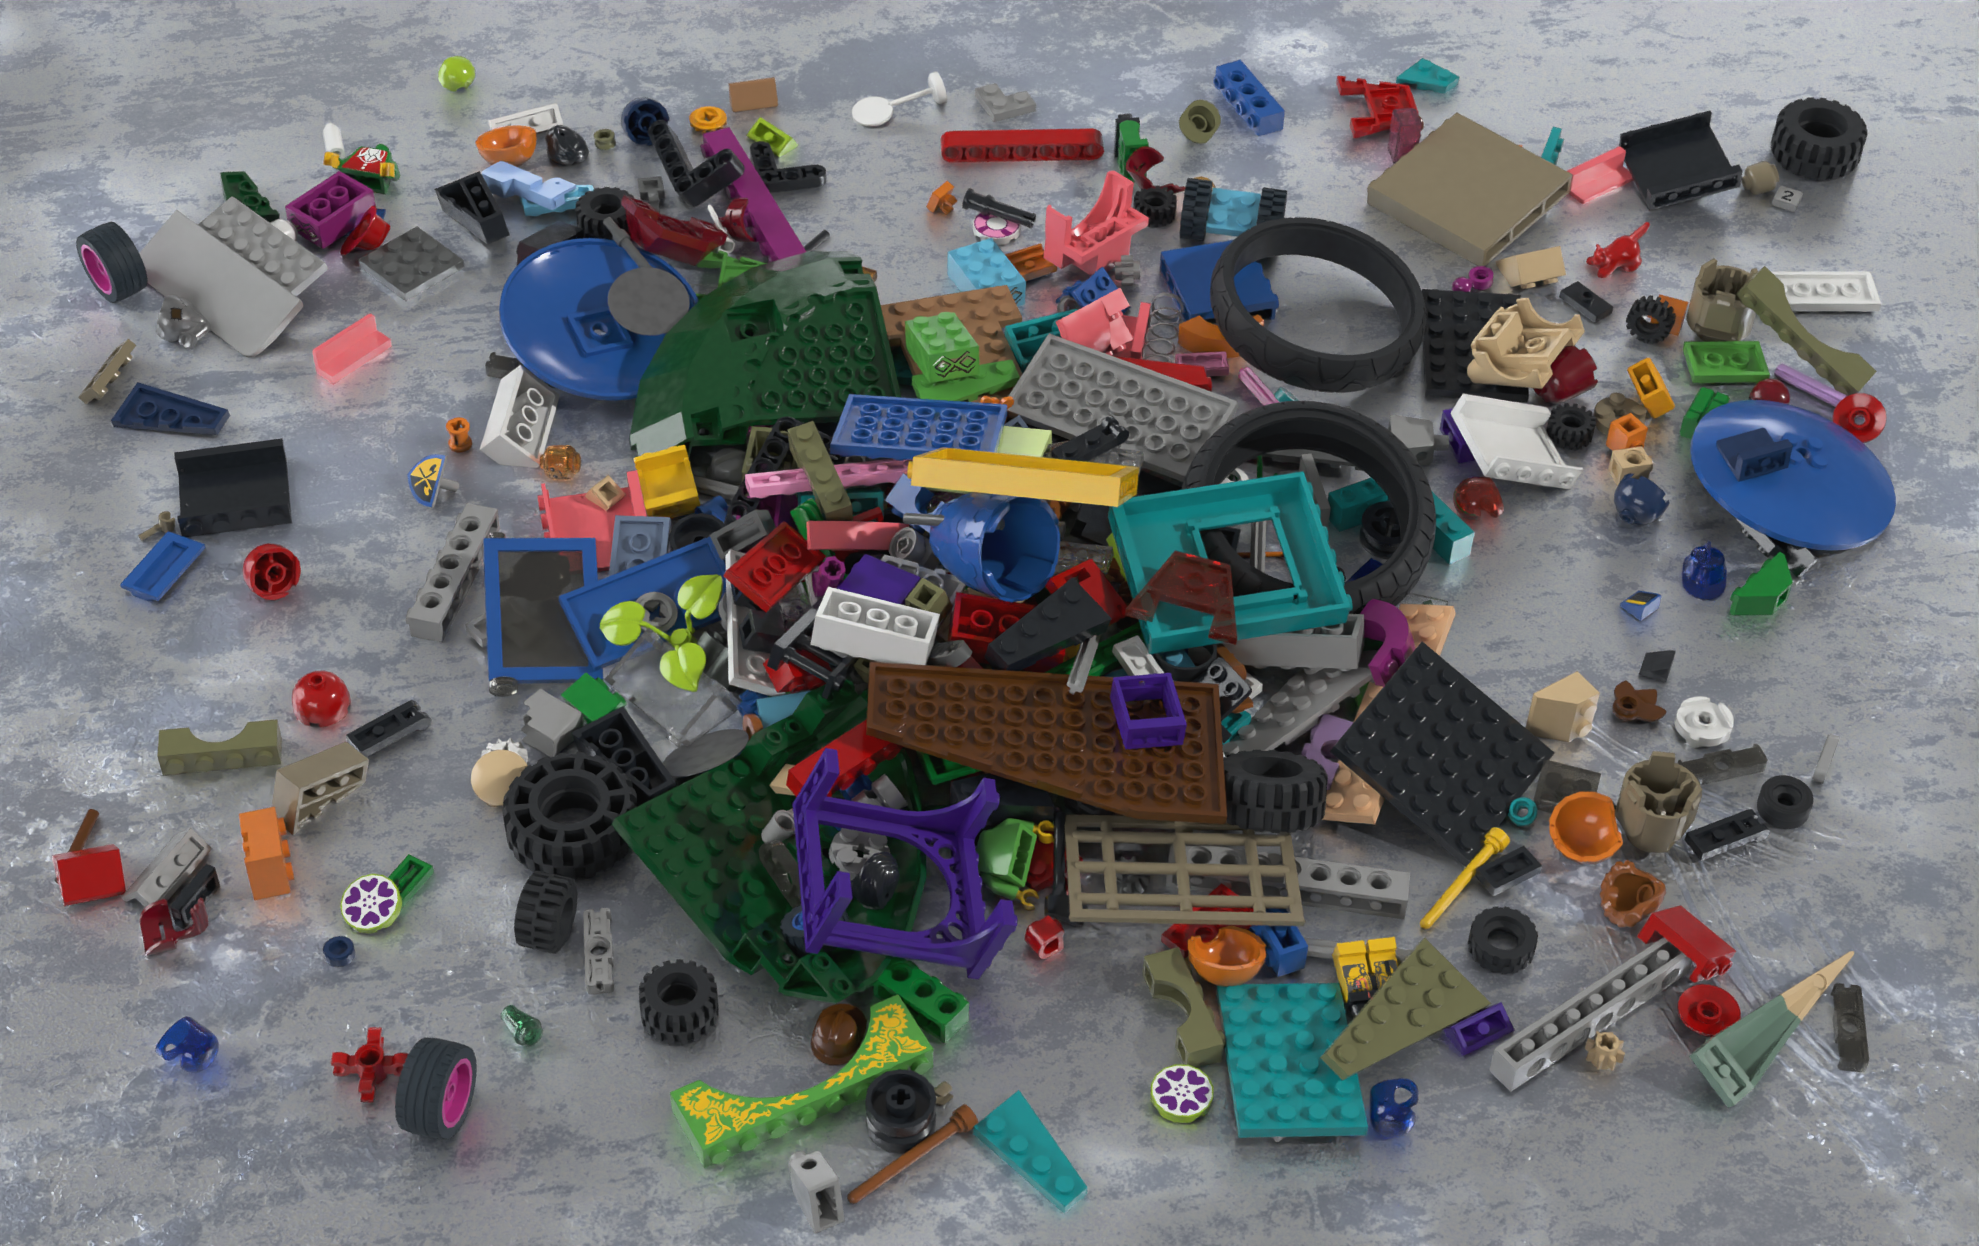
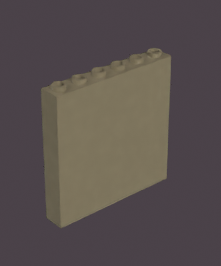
(1469, 189)

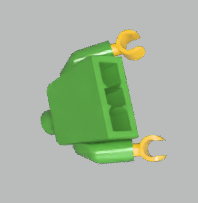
(1007, 855)

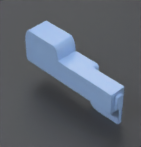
(510, 180)

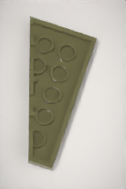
(1410, 1006)

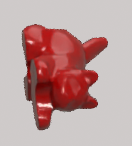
(1622, 253)

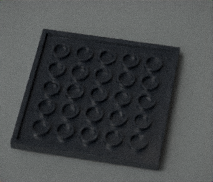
(1442, 753)

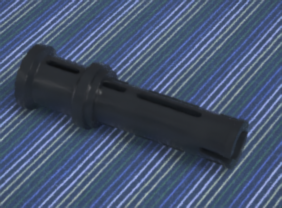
(988, 205)

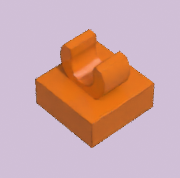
(942, 199)

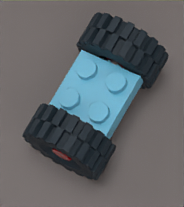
(1226, 210)

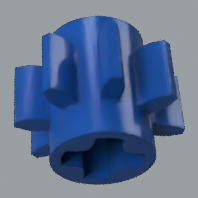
(749, 702)

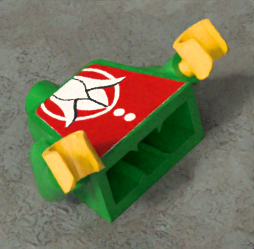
(368, 166)

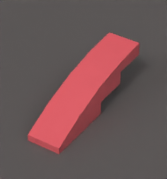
(851, 535)

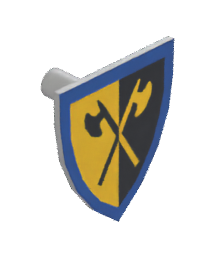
(427, 478)

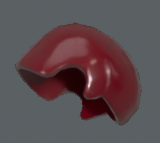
(1770, 391)

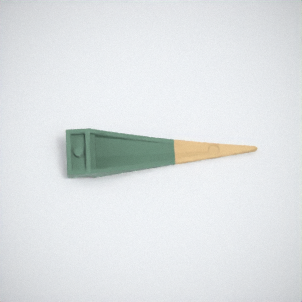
(1744, 1050)

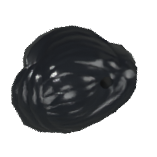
(565, 145)
(876, 881)

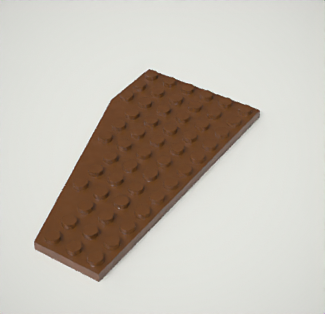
(1055, 740)

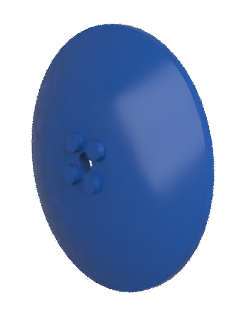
(556, 305)
(1820, 502)

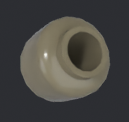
(1760, 178)

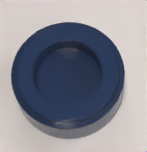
(339, 951)

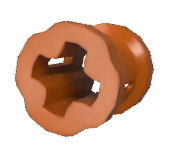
(459, 434)

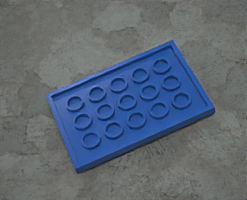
(914, 426)

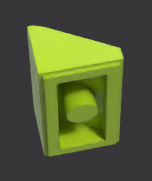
(779, 141)

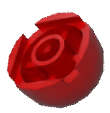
(271, 571)
(320, 699)

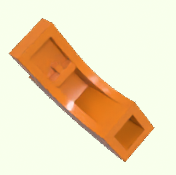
(1203, 337)

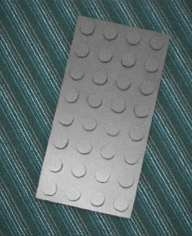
(1077, 387)

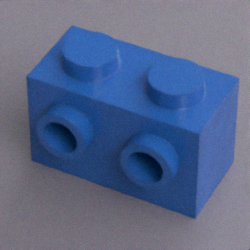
(1284, 946)

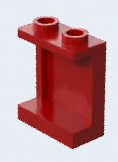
(1691, 938)

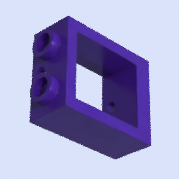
(1154, 731)

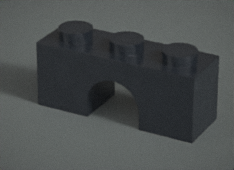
(759, 629)

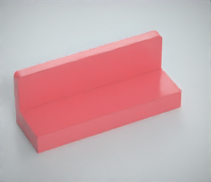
(1599, 175)
(1137, 327)
(350, 349)

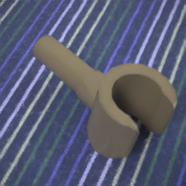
(165, 524)
(942, 1093)

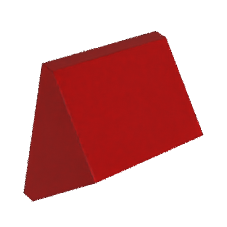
(89, 874)

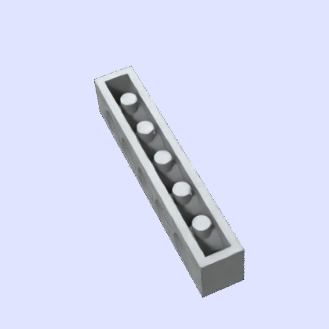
(452, 573)

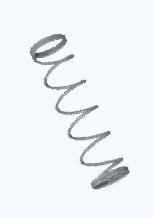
(1155, 311)

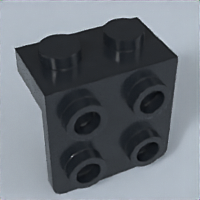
(1232, 688)

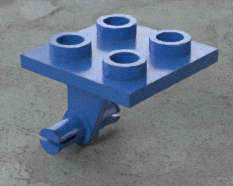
(1092, 289)

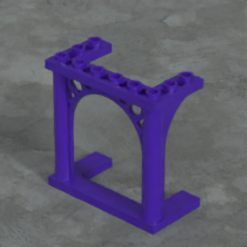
(946, 828)

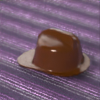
(838, 1034)

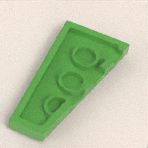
(992, 379)

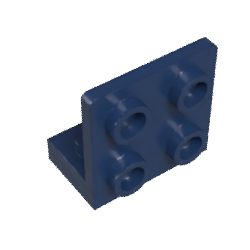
(1754, 454)

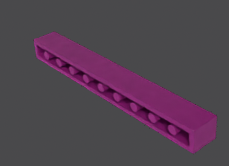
(762, 213)

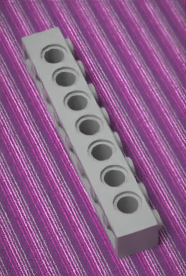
(1320, 882)
(1588, 1012)

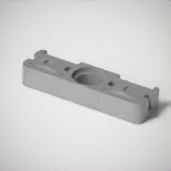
(598, 967)

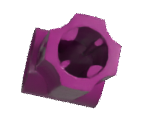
(829, 575)

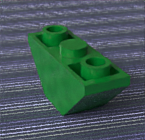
(1763, 590)

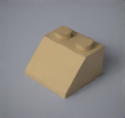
(1533, 267)
(1563, 709)

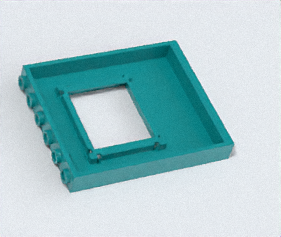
(1157, 524)

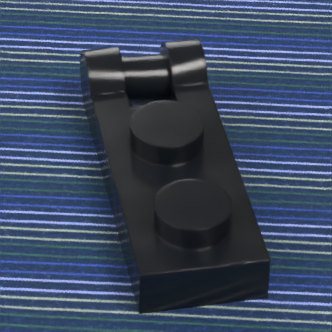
(1093, 442)
(388, 728)
(1726, 834)

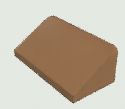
(753, 94)

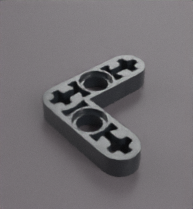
(776, 179)

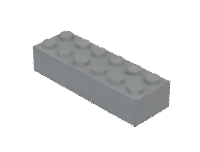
(1316, 648)

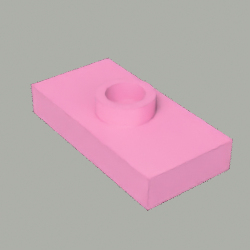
(1214, 362)

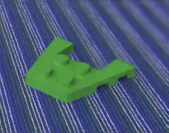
(729, 266)

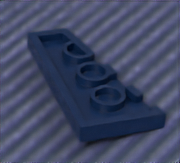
(165, 411)

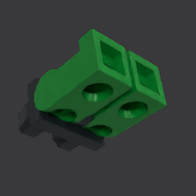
(1127, 141)

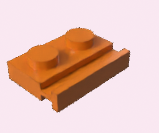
(1031, 262)

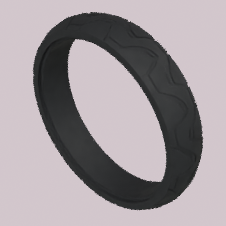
(1292, 362)

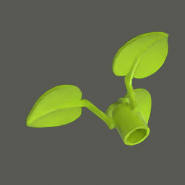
(685, 663)

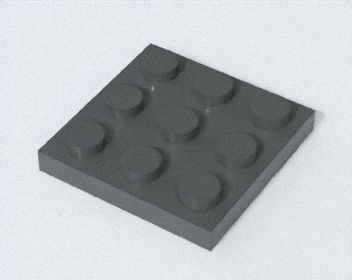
(411, 263)

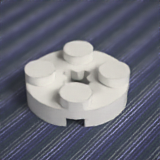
(1702, 734)

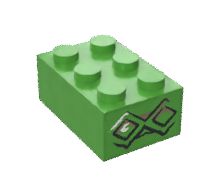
(942, 347)

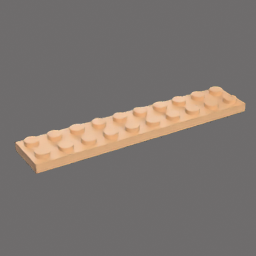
(1350, 796)

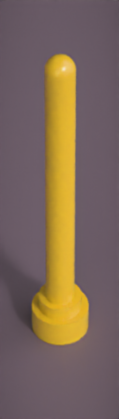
(1495, 843)

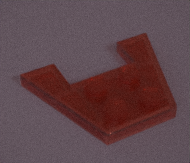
(1191, 584)

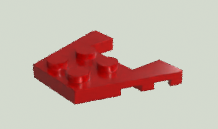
(1380, 101)

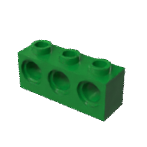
(926, 998)

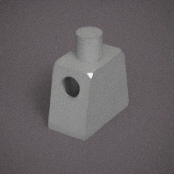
(1418, 437)
(810, 1175)

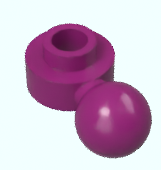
(1479, 279)

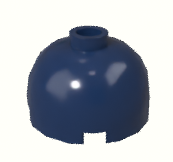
(639, 116)
(1639, 500)

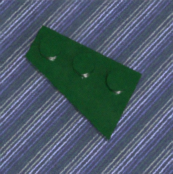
(245, 190)

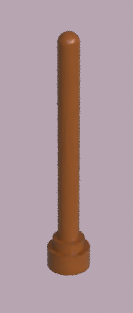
(961, 1121)

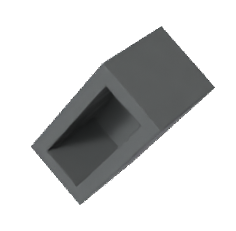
(743, 533)

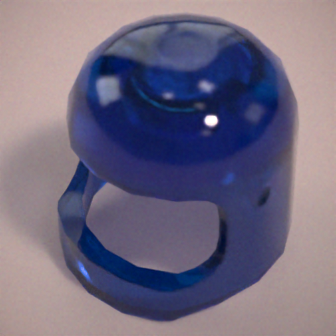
(193, 1041)
(1388, 1116)

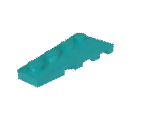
(1027, 1147)

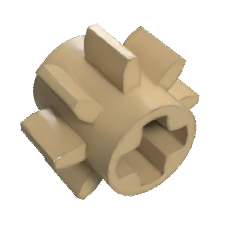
(1604, 1050)

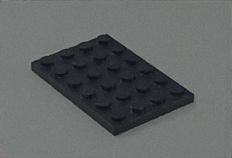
(1450, 328)

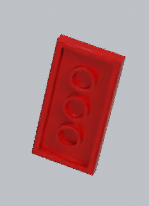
(774, 566)

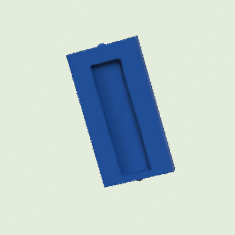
(162, 566)

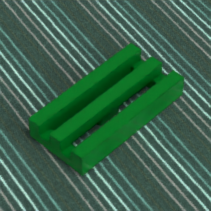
(415, 878)

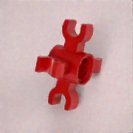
(361, 1063)

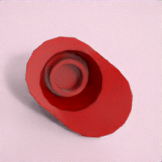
(368, 234)

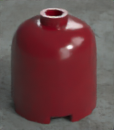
(1570, 377)

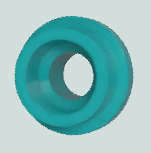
(1523, 803)

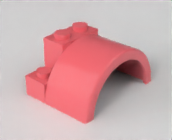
(1098, 324)

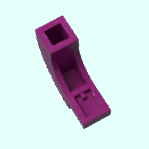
(1390, 626)

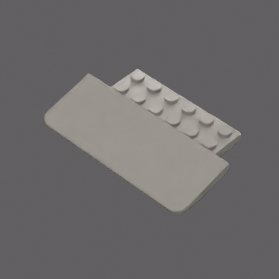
(234, 272)

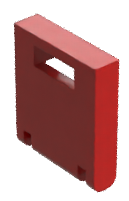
(1095, 585)

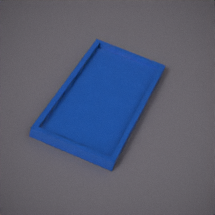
(662, 574)

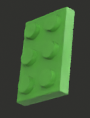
(1725, 361)

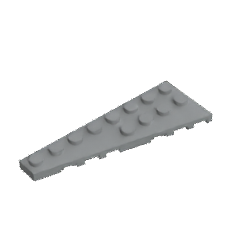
(1297, 707)

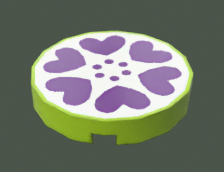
(371, 903)
(1181, 1093)

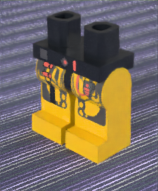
(1363, 969)

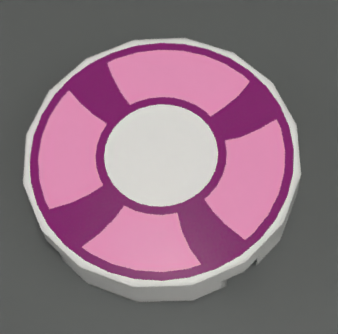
(996, 228)

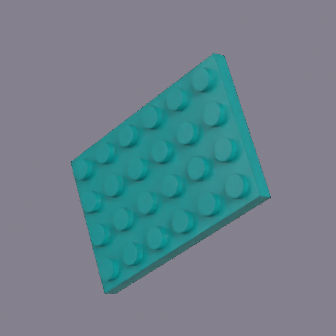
(1276, 1063)

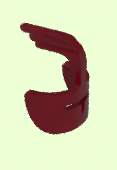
(1148, 158)
(735, 214)
(159, 914)

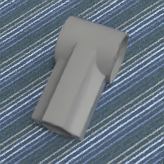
(779, 827)

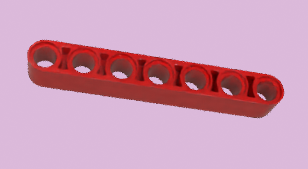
(1022, 145)

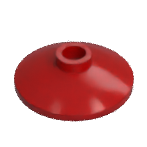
(1862, 406)
(1708, 1001)

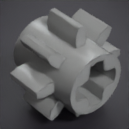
(1127, 270)

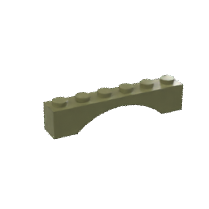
(1767, 298)

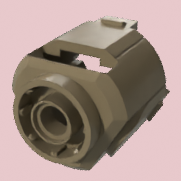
(1715, 308)
(1657, 802)

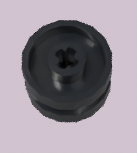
(693, 529)
(900, 1110)

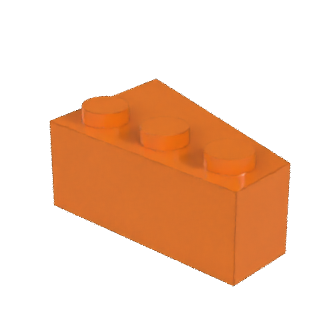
(266, 853)

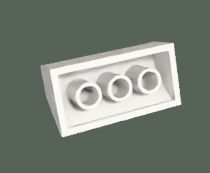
(520, 420)

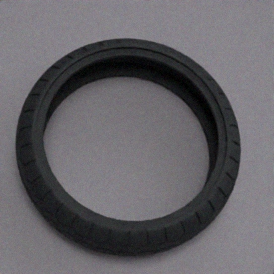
(1346, 436)

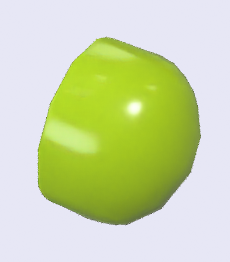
(456, 73)

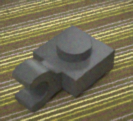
(651, 190)

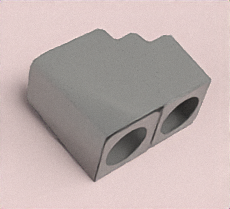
(550, 723)

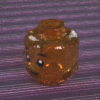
(560, 462)

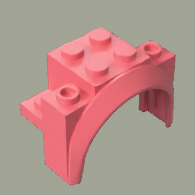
(1100, 235)

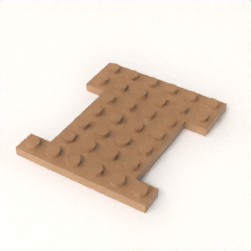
(979, 310)

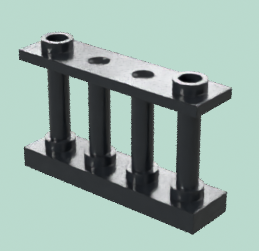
(798, 639)

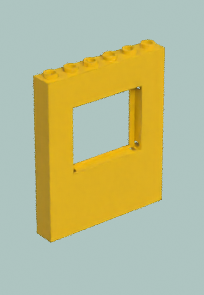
(1024, 476)

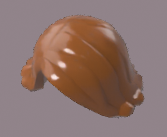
(1630, 894)

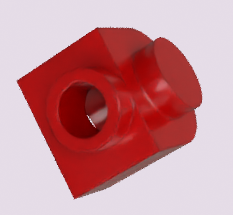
(1045, 937)

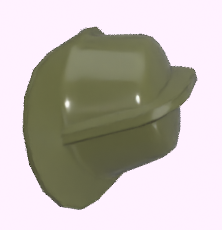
(1199, 121)

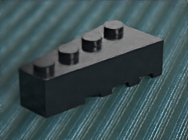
(1053, 625)
(622, 743)

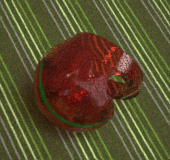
(1477, 495)

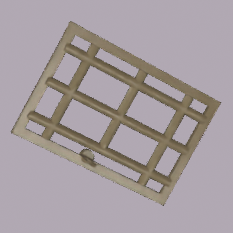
(1182, 836)

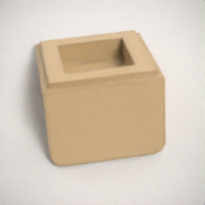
(605, 493)

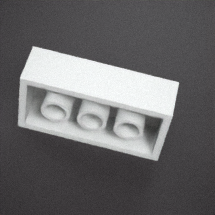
(874, 628)

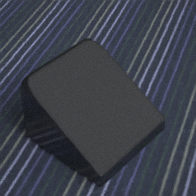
(1657, 665)

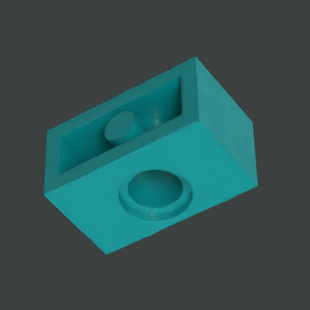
(1351, 501)

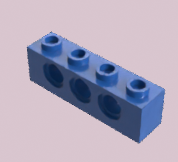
(1249, 98)

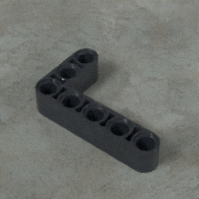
(698, 183)
(764, 462)

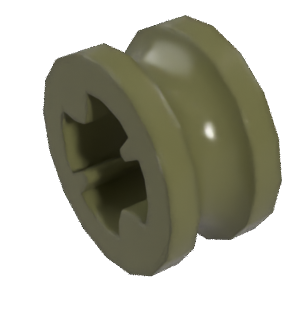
(604, 139)

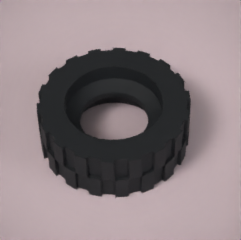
(1502, 920)

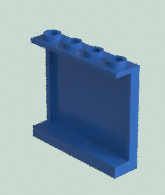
(1189, 277)

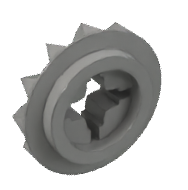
(668, 610)

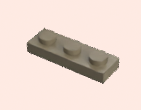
(108, 372)

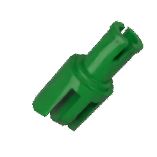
(808, 512)

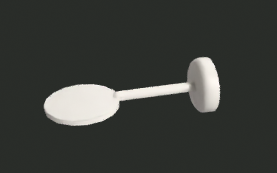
(878, 110)

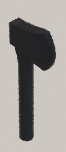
(1057, 903)

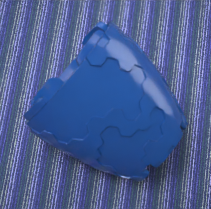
(1004, 562)

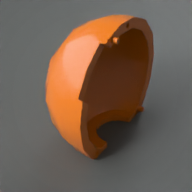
(507, 144)
(1585, 828)
(1229, 958)

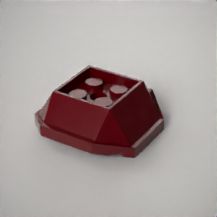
(669, 236)

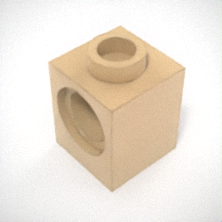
(1628, 461)

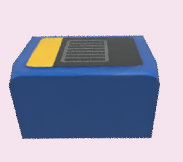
(1642, 604)

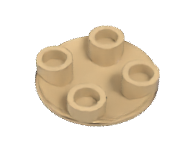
(494, 774)

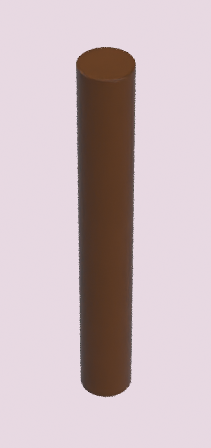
(84, 831)

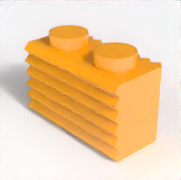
(1651, 388)

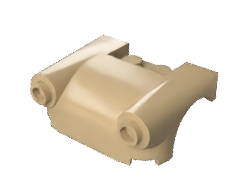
(1520, 347)

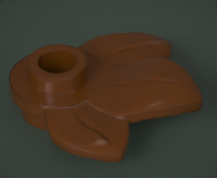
(1636, 704)

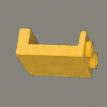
(667, 482)

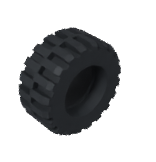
(1818, 138)
(1274, 791)

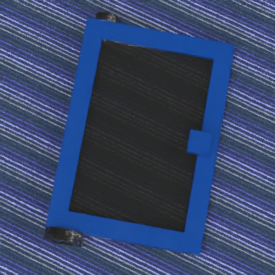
(524, 620)

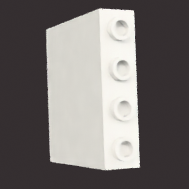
(1512, 442)

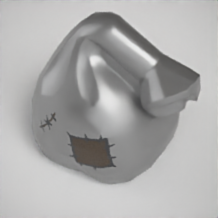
(181, 322)

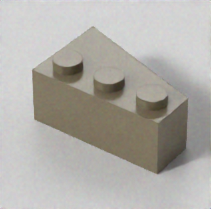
(315, 782)

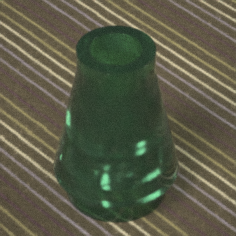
(523, 1027)

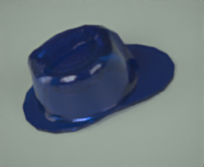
(1704, 572)

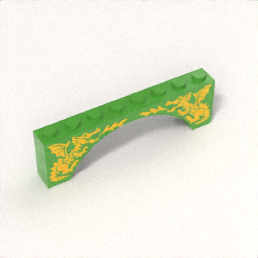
(729, 1123)

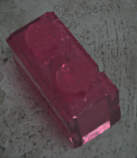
(1404, 132)

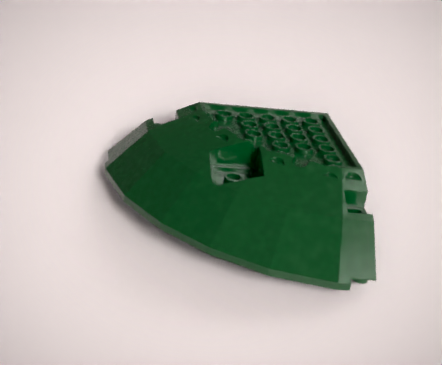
(811, 347)
(708, 839)

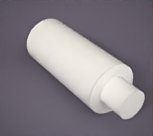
(333, 140)

